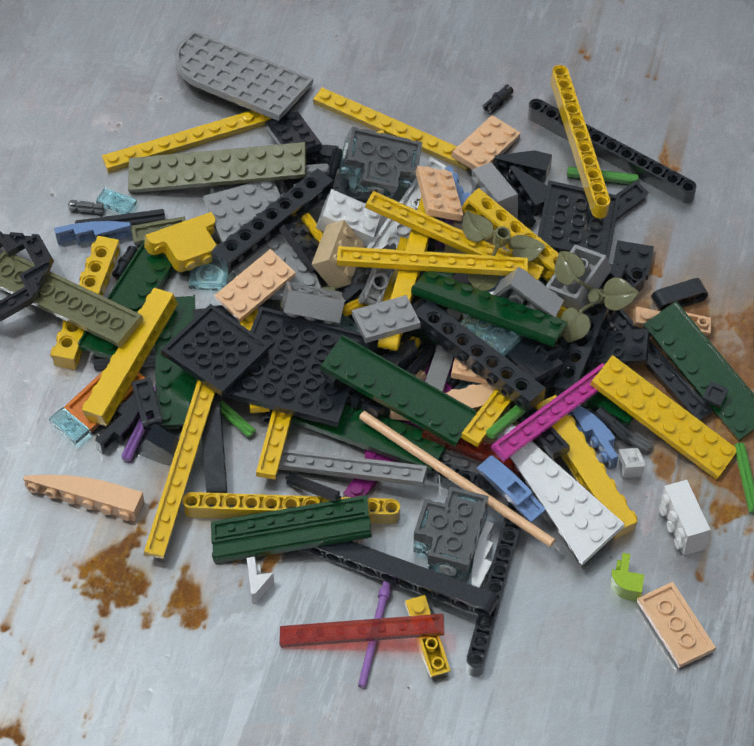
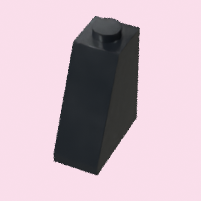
(158, 445)

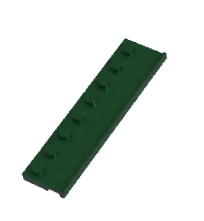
(130, 291)
(489, 308)
(702, 364)
(173, 384)
(398, 390)
(360, 434)
(291, 529)

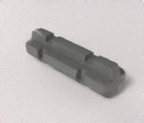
(84, 206)

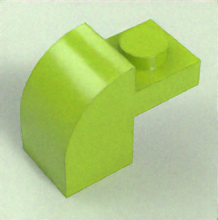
(625, 583)

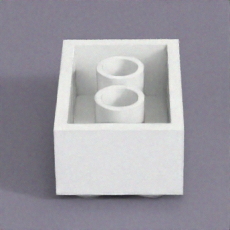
(342, 207)
(684, 518)

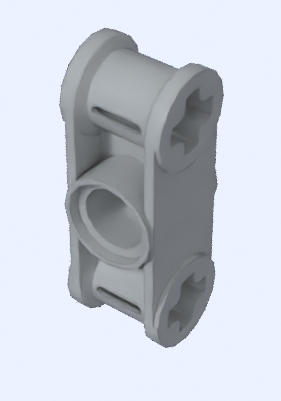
(372, 293)

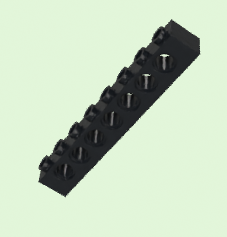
(266, 225)
(585, 350)
(479, 356)

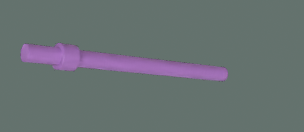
(383, 595)

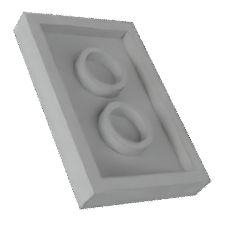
(386, 319)

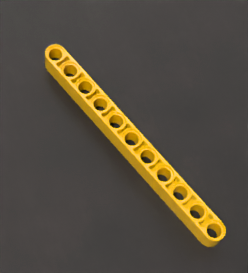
(580, 142)
(406, 279)
(280, 502)

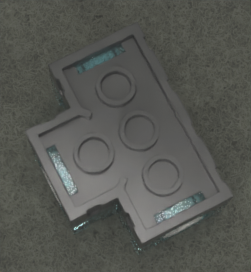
(379, 161)
(451, 532)

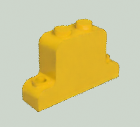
(185, 243)

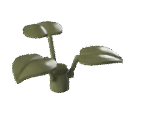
(478, 228)
(615, 295)

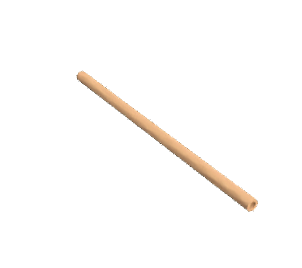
(456, 478)

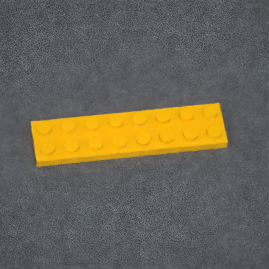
(664, 417)

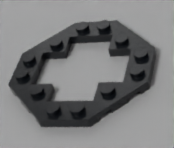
(32, 278)

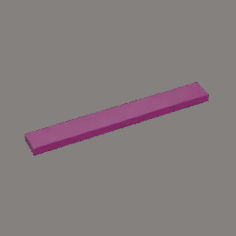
(546, 416)

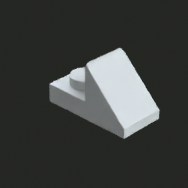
(632, 462)
(258, 582)

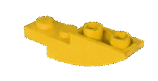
(429, 647)

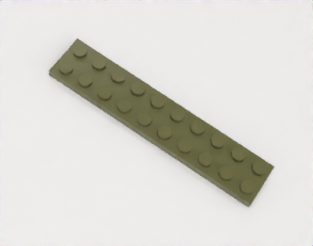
(217, 167)
(73, 302)

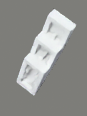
(481, 562)

